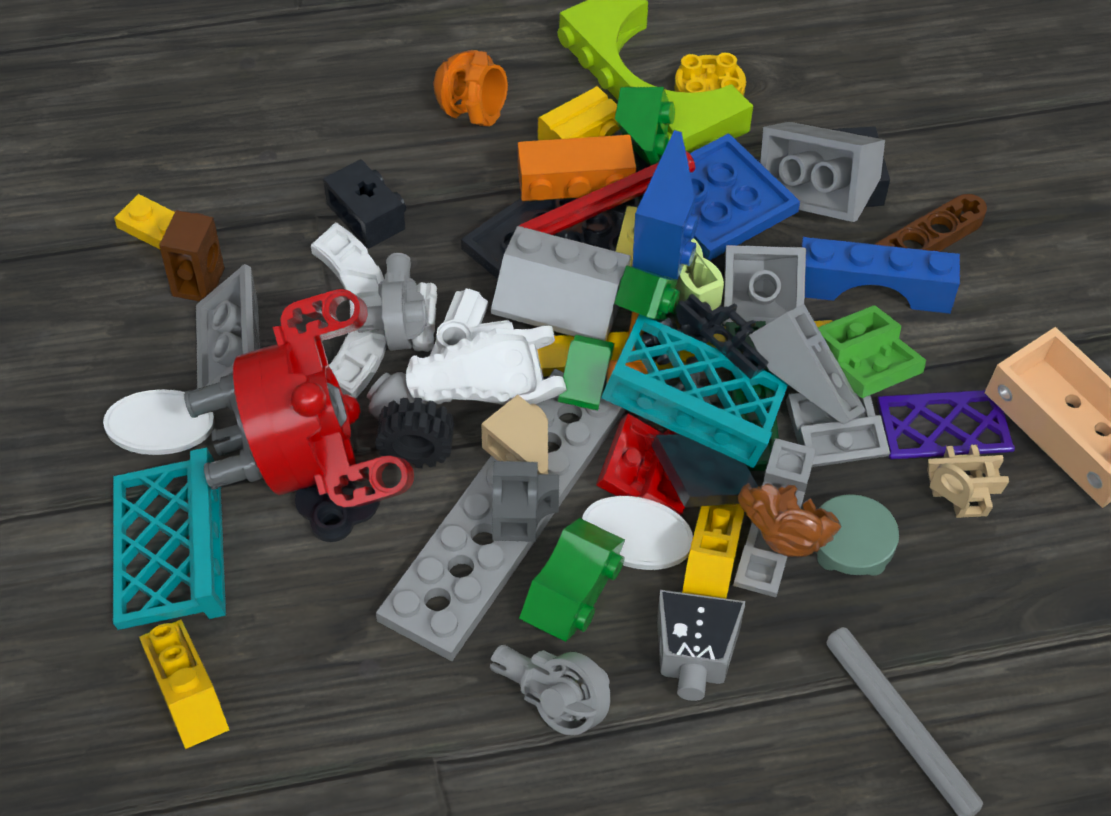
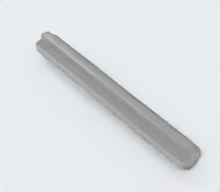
(904, 723)

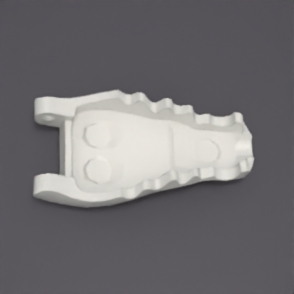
(487, 369)

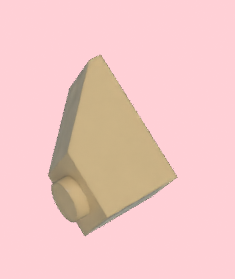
(517, 434)

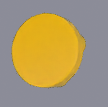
(709, 73)

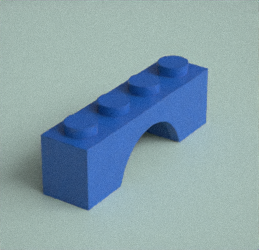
(922, 276)

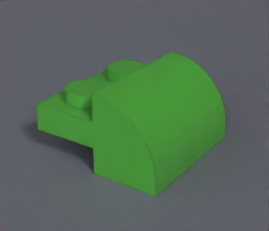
(871, 351)

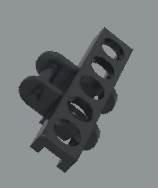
(706, 318)

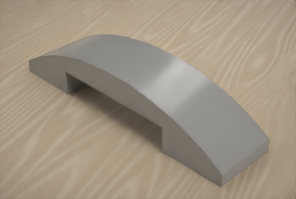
(759, 565)

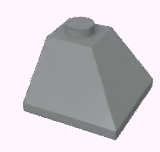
(764, 280)

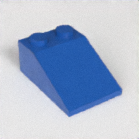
(666, 215)

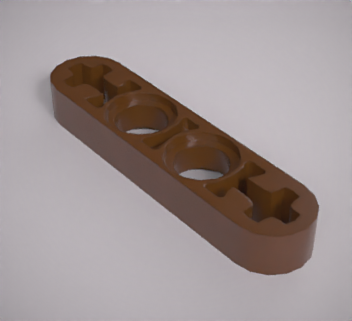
(948, 215)

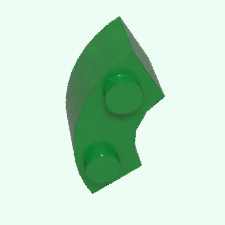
(573, 579)

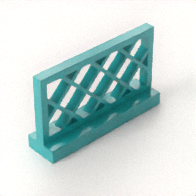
(687, 411)
(204, 543)

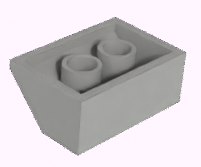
(824, 167)
(559, 284)

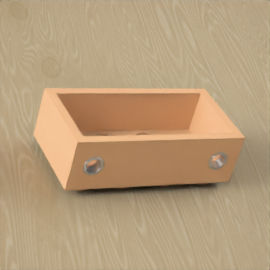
(1034, 393)

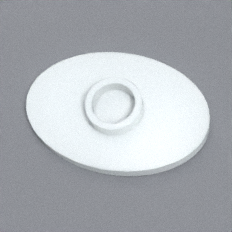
(156, 423)
(652, 532)

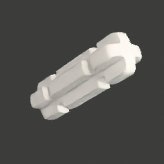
(425, 340)

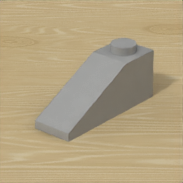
(806, 363)

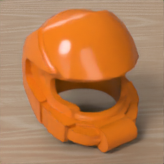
(474, 80)

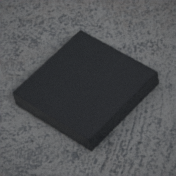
(700, 472)

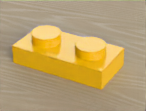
(144, 220)

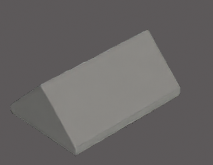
(226, 326)

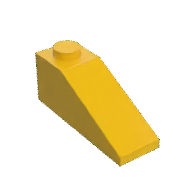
(713, 550)

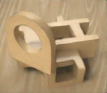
(950, 480)

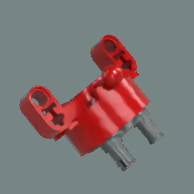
(294, 412)

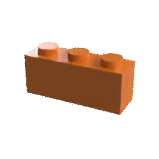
(572, 166)

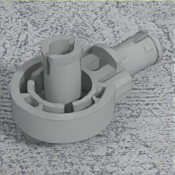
(402, 307)
(558, 697)

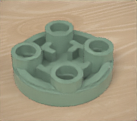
(865, 538)

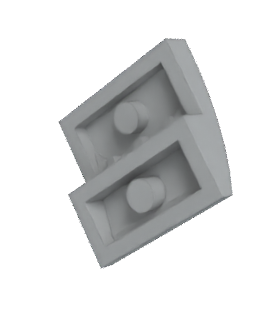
(833, 441)

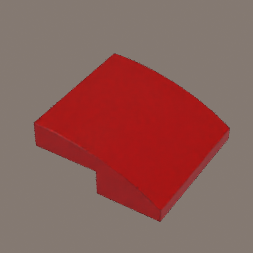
(635, 468)

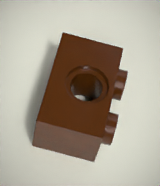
(192, 255)

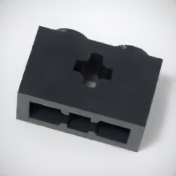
(365, 203)

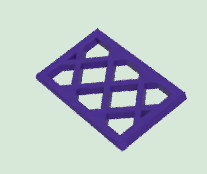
(928, 447)

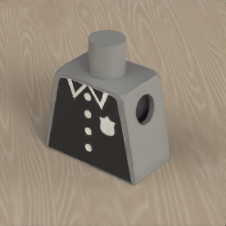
(696, 639)

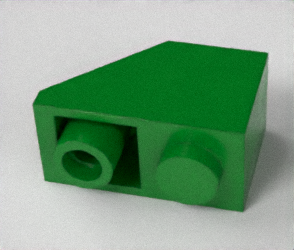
(645, 117)
(647, 293)

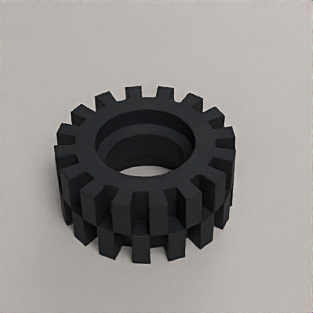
(415, 432)

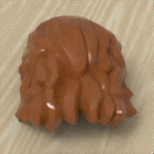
(784, 524)

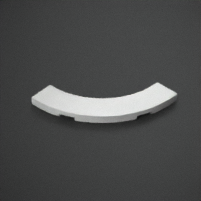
(358, 273)

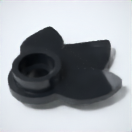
(322, 510)

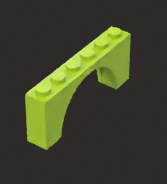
(598, 32)

